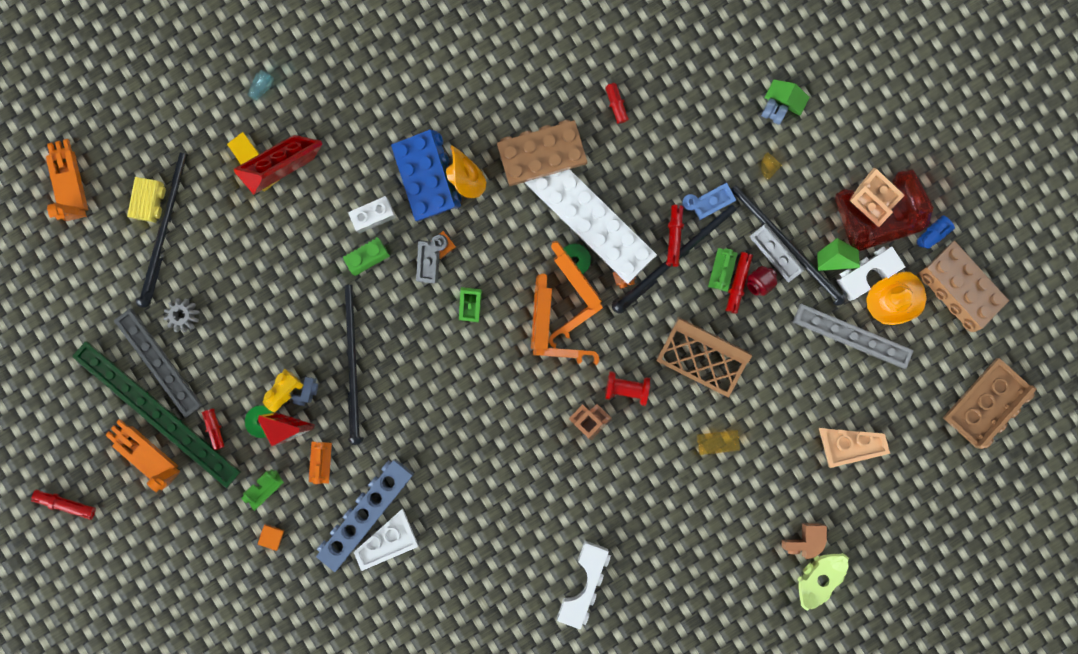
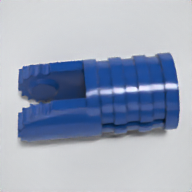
(935, 232)

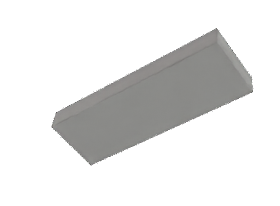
(777, 252)

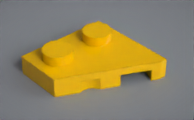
(279, 393)

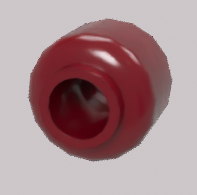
(762, 281)

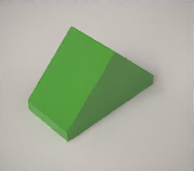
(789, 95)
(838, 256)
(470, 304)

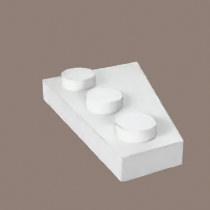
(389, 541)

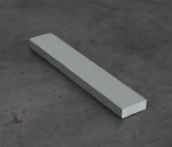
(853, 336)

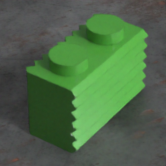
(366, 256)

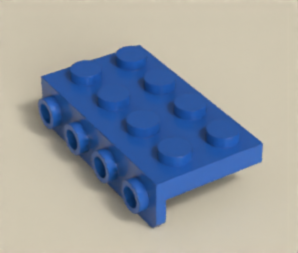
(424, 175)

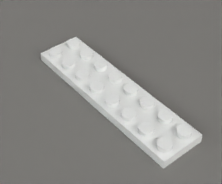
(594, 223)

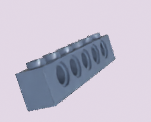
(327, 553)

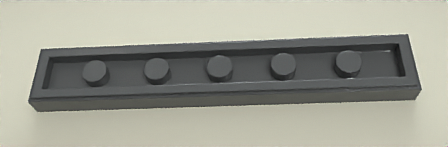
(158, 363)

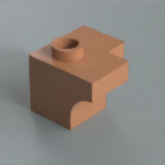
(590, 421)

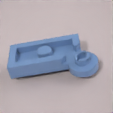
(710, 201)

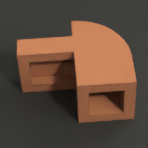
(812, 543)

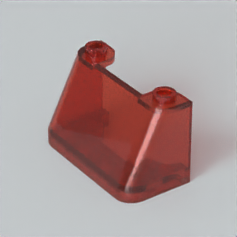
(909, 215)

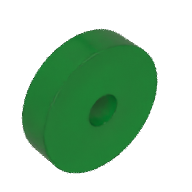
(581, 253)
(252, 423)

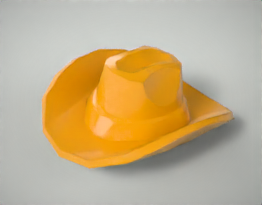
(465, 175)
(897, 298)

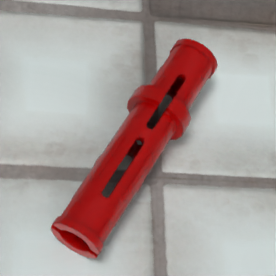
(676, 227)
(739, 281)
(54, 501)

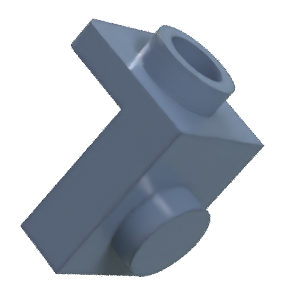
(309, 389)

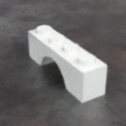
(574, 609)

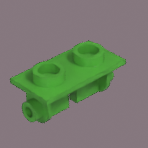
(722, 269)
(268, 484)

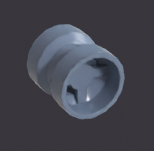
(770, 109)

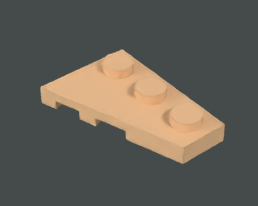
(852, 446)

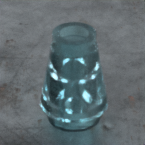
(260, 84)

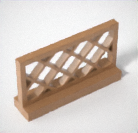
(712, 341)

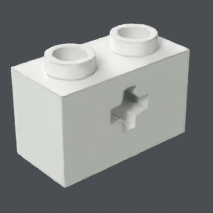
(372, 214)

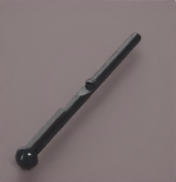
(156, 261)
(648, 282)
(839, 298)
(355, 438)

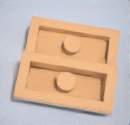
(876, 197)

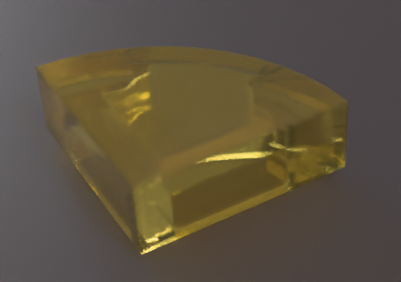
(769, 166)

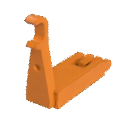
(66, 183)
(581, 285)
(541, 323)
(144, 456)

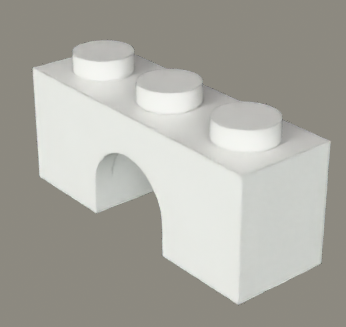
(854, 281)

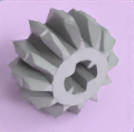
(184, 308)

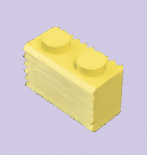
(146, 200)

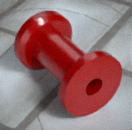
(627, 388)

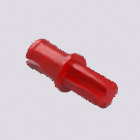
(616, 103)
(213, 428)

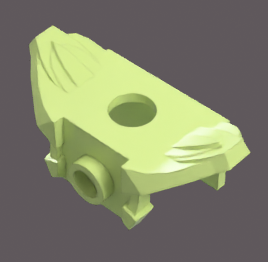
(810, 591)

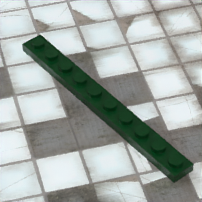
(156, 414)

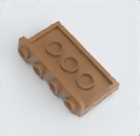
(541, 152)
(963, 287)
(989, 404)

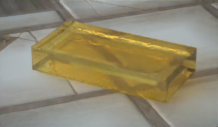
(718, 442)

